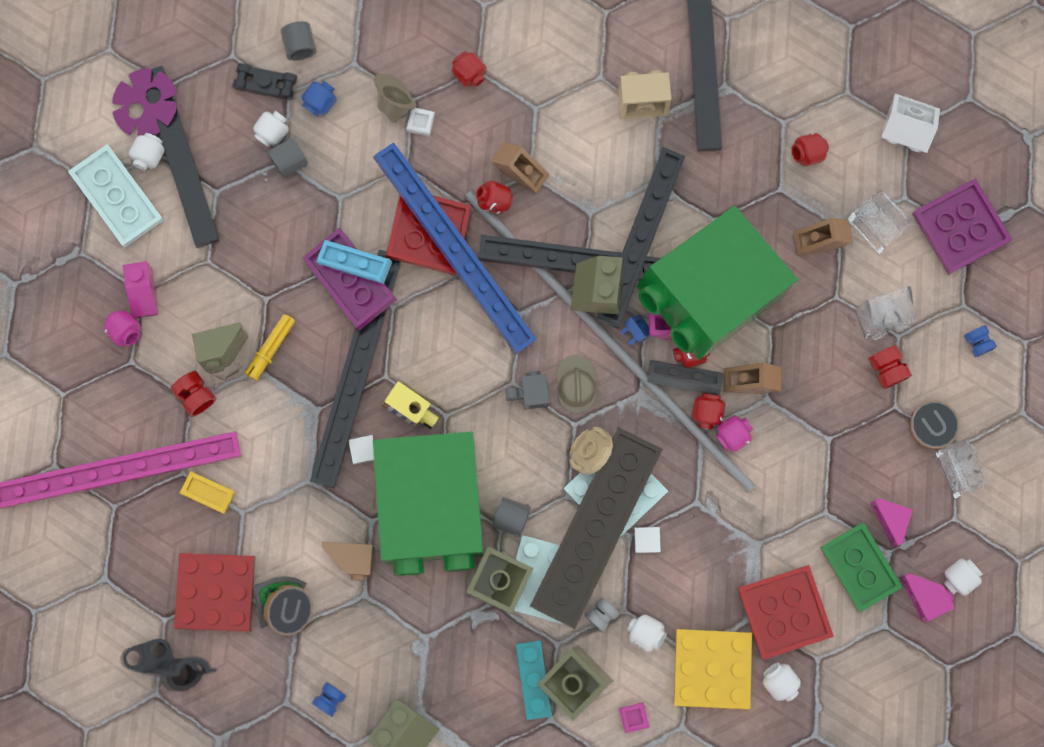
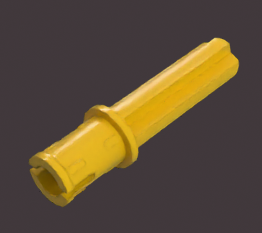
(269, 348)

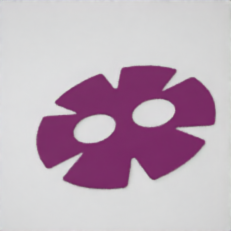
(128, 95)

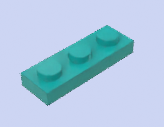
(531, 673)

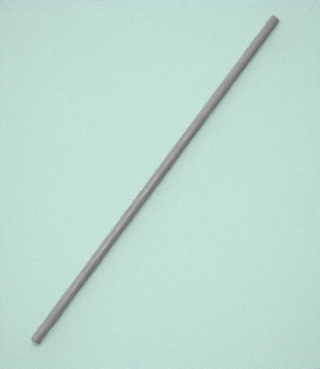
(624, 357)

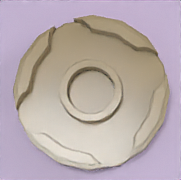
(591, 450)

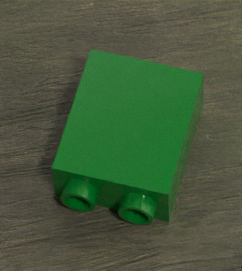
(715, 283)
(428, 502)

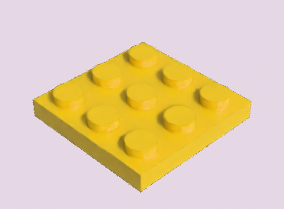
(713, 669)

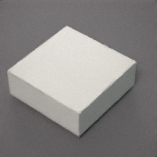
(420, 121)
(362, 449)
(647, 540)

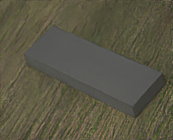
(685, 378)

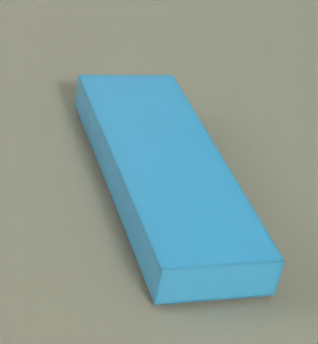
(354, 261)

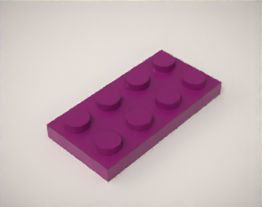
(356, 296)

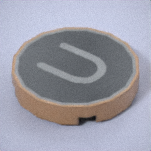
(934, 425)
(288, 610)

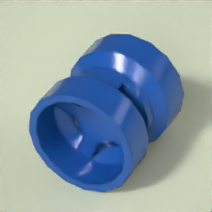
(977, 336)
(324, 703)

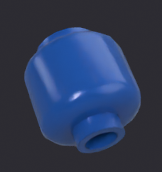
(319, 98)

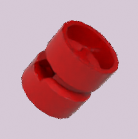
(890, 367)
(191, 391)

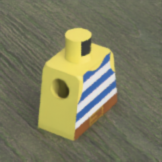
(399, 401)

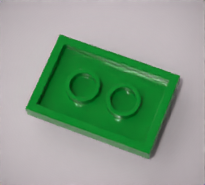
(861, 567)

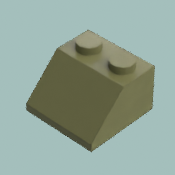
(598, 285)
(219, 346)
(499, 580)
(575, 682)
(402, 728)

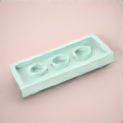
(115, 196)

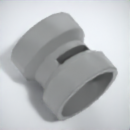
(601, 621)

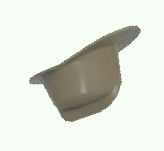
(393, 97)
(576, 383)

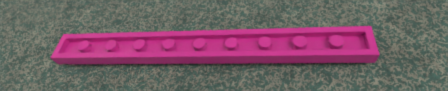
(119, 469)

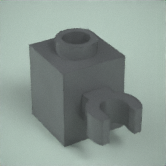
(533, 391)

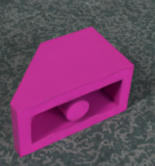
(140, 289)
(927, 597)

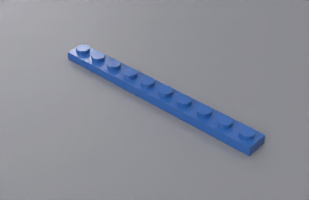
(454, 248)

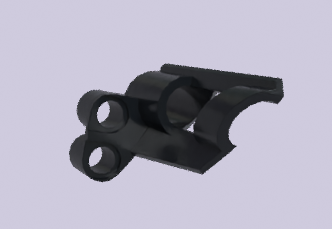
(166, 665)

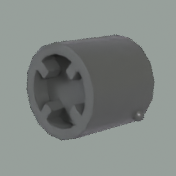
(298, 41)
(287, 157)
(511, 516)

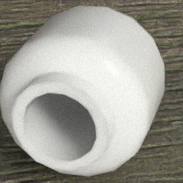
(270, 128)
(146, 151)
(963, 577)
(646, 633)
(781, 682)

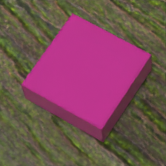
(634, 717)

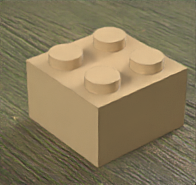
(644, 95)

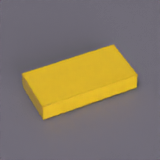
(207, 492)

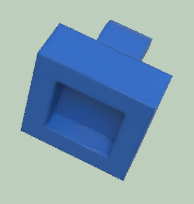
(638, 328)

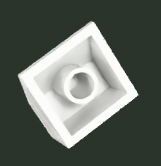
(911, 123)

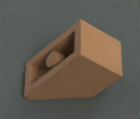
(520, 166)
(823, 236)
(752, 379)
(352, 558)

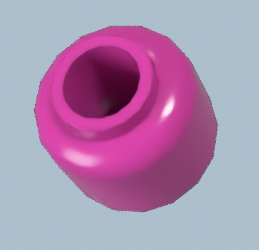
(122, 328)
(734, 433)

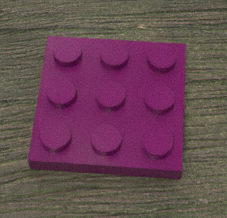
(962, 226)

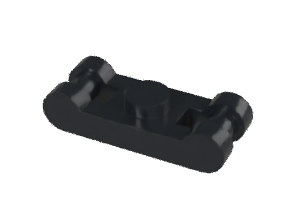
(264, 82)

